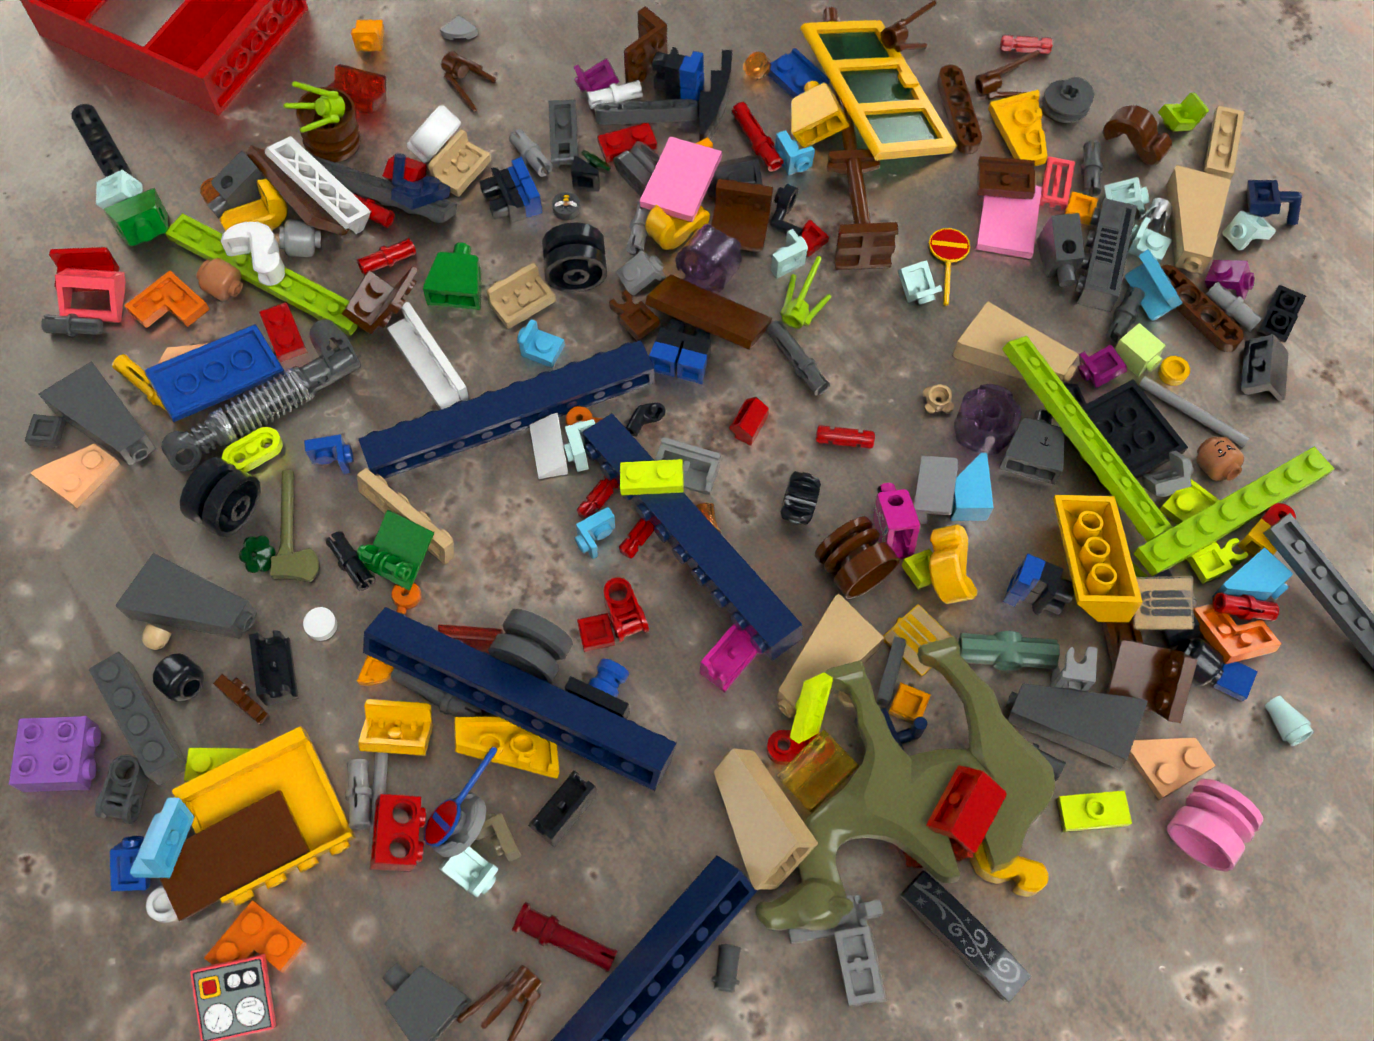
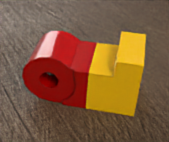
(1255, 539)

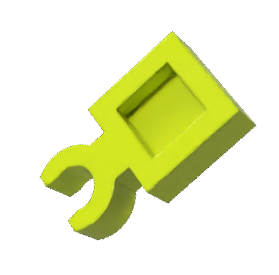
(1214, 561)
(918, 568)

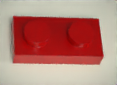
(623, 140)
(283, 332)

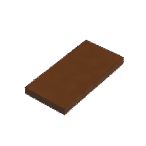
(296, 197)
(708, 311)
(234, 854)

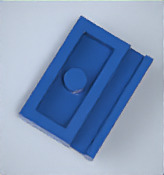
(794, 71)

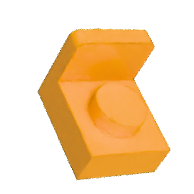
(368, 35)

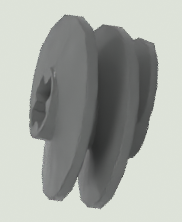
(1068, 99)

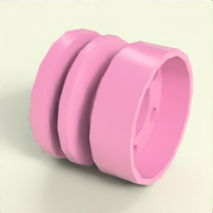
(1215, 824)

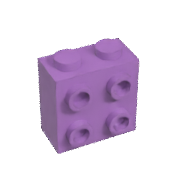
(54, 754)

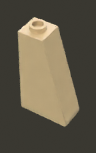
(1196, 215)
(993, 329)
(837, 640)
(763, 819)

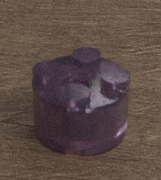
(709, 258)
(987, 419)

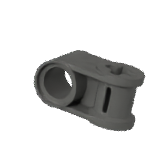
(122, 792)

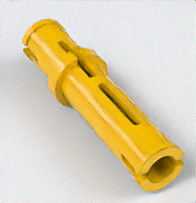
(128, 368)

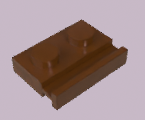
(1006, 177)

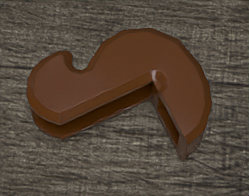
(1141, 131)

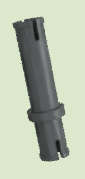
(804, 366)
(446, 702)

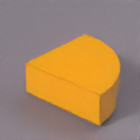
(374, 672)

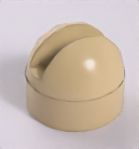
(155, 637)

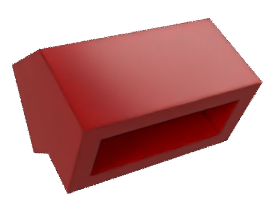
(413, 171)
(749, 420)

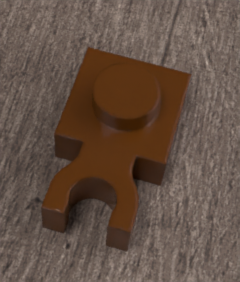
(635, 318)
(237, 693)

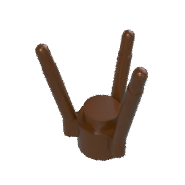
(896, 35)
(458, 67)
(991, 81)
(520, 986)

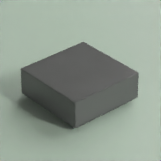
(45, 431)

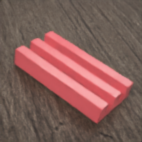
(1053, 200)

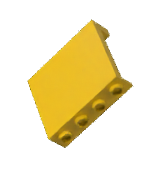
(283, 765)

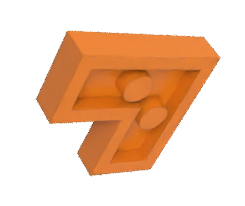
(167, 295)
(1235, 641)
(257, 933)

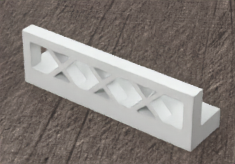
(319, 184)
(427, 359)

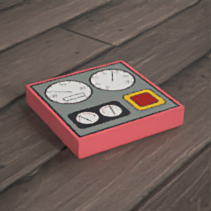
(233, 998)

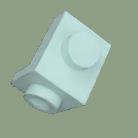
(918, 283)
(575, 449)
(470, 871)

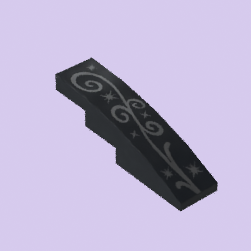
(714, 101)
(965, 935)

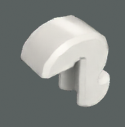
(433, 133)
(261, 242)

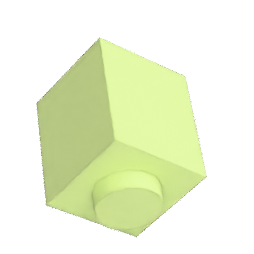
(1140, 350)

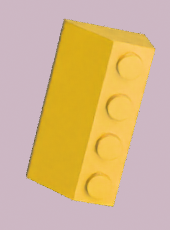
(1098, 557)

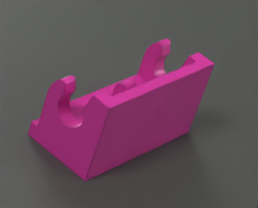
(728, 658)

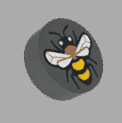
(566, 206)

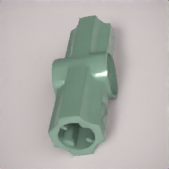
(1009, 650)

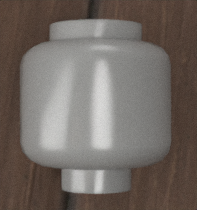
(299, 239)

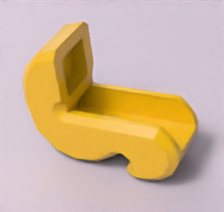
(268, 210)
(671, 231)
(949, 564)
(1027, 874)

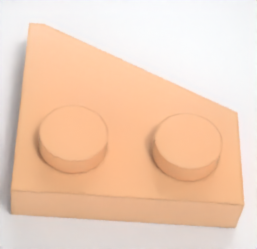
(77, 474)
(1169, 763)

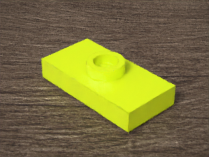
(811, 707)
(1094, 811)

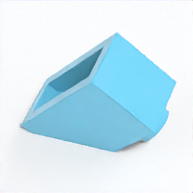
(973, 492)
(1259, 577)

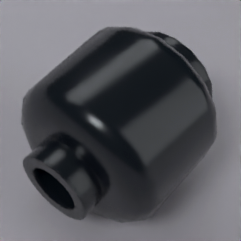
(1208, 664)
(178, 677)

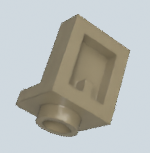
(503, 840)

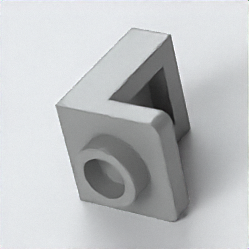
(640, 272)
(1170, 480)

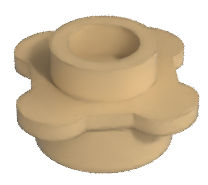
(941, 392)

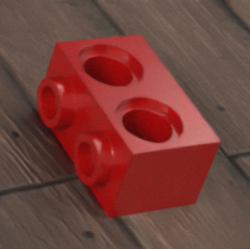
(389, 831)

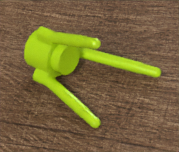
(329, 106)
(796, 312)

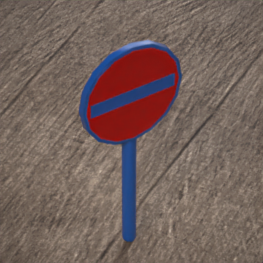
(447, 814)

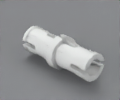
(615, 94)

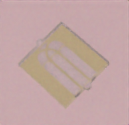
(1166, 603)

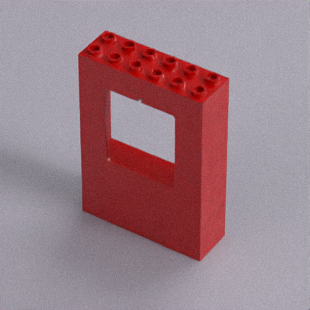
(198, 53)

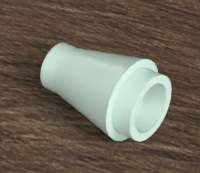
(1288, 721)

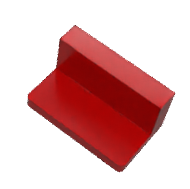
(84, 258)
(967, 807)

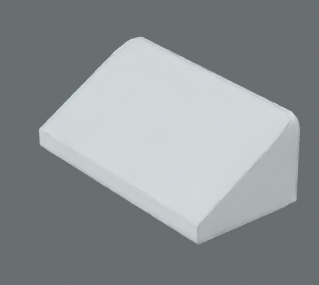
(548, 447)

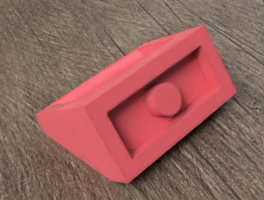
(91, 279)

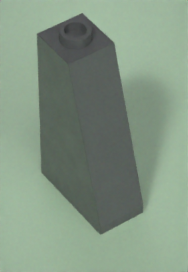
(97, 411)
(184, 600)
(1080, 720)

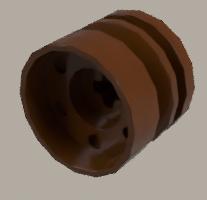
(332, 141)
(856, 557)

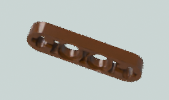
(955, 109)
(1201, 305)

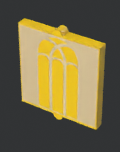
(917, 629)

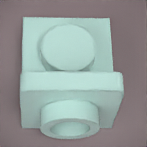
(116, 189)
(1129, 192)
(1247, 228)
(1146, 239)
(790, 256)

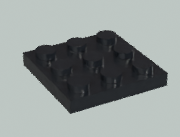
(1134, 428)

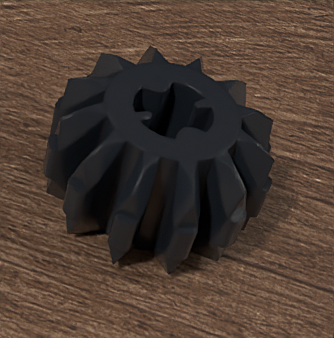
(800, 498)

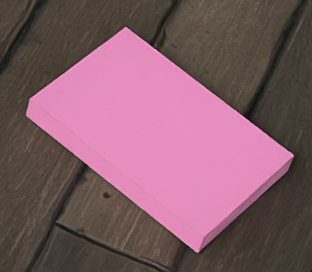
(681, 178)
(1009, 225)

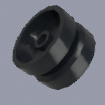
(574, 257)
(220, 496)

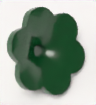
(595, 161)
(257, 554)

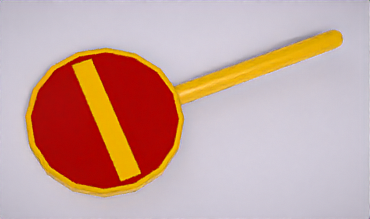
(948, 246)

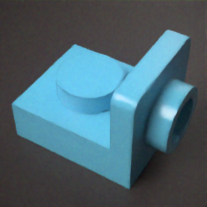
(793, 158)
(539, 345)
(594, 527)

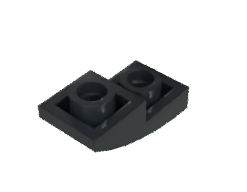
(1281, 313)

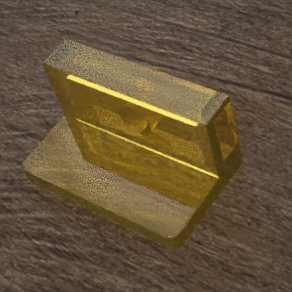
(817, 771)

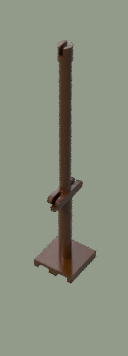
(861, 243)

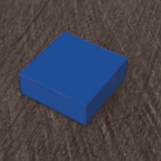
(1236, 680)

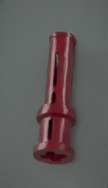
(549, 930)

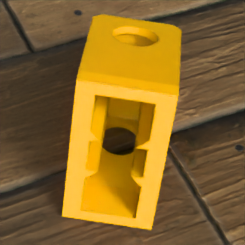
(816, 114)

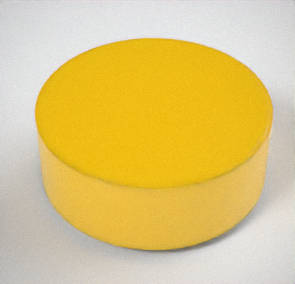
(1174, 370)

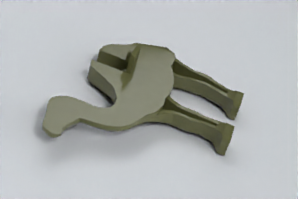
(898, 792)

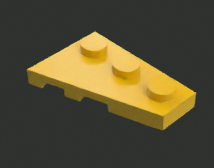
(1021, 125)
(514, 744)

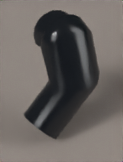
(644, 415)

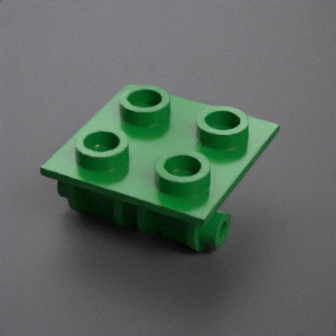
(397, 550)

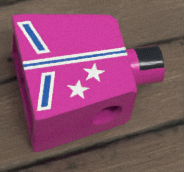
(896, 513)

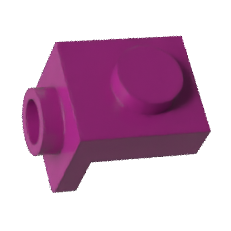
(596, 77)
(1231, 275)
(1101, 366)

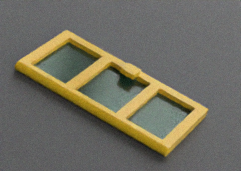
(878, 90)

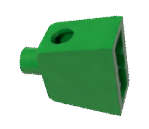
(139, 217)
(454, 279)

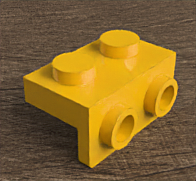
(396, 727)

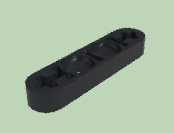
(100, 145)

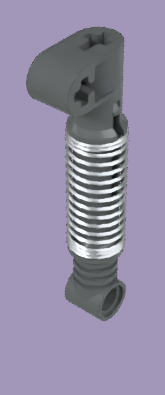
(268, 402)

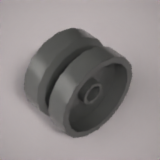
(531, 644)

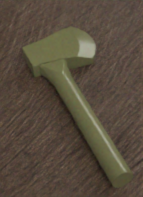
(289, 564)

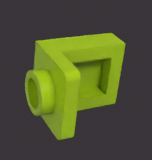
(1184, 115)

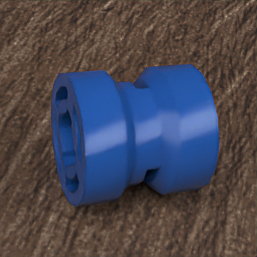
(609, 677)

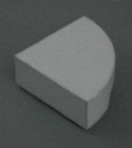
(459, 29)

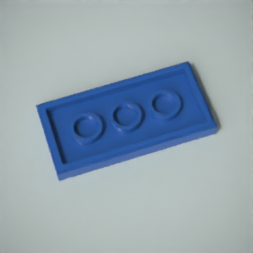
(214, 372)

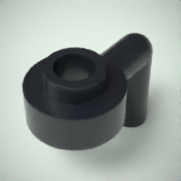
(785, 201)

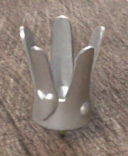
(1159, 211)

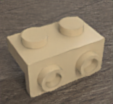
(459, 163)
(519, 296)

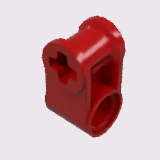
(624, 614)

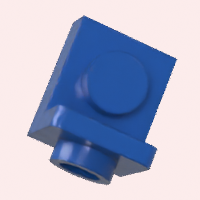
(330, 448)
(121, 862)

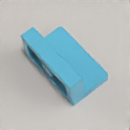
(1158, 290)
(163, 841)

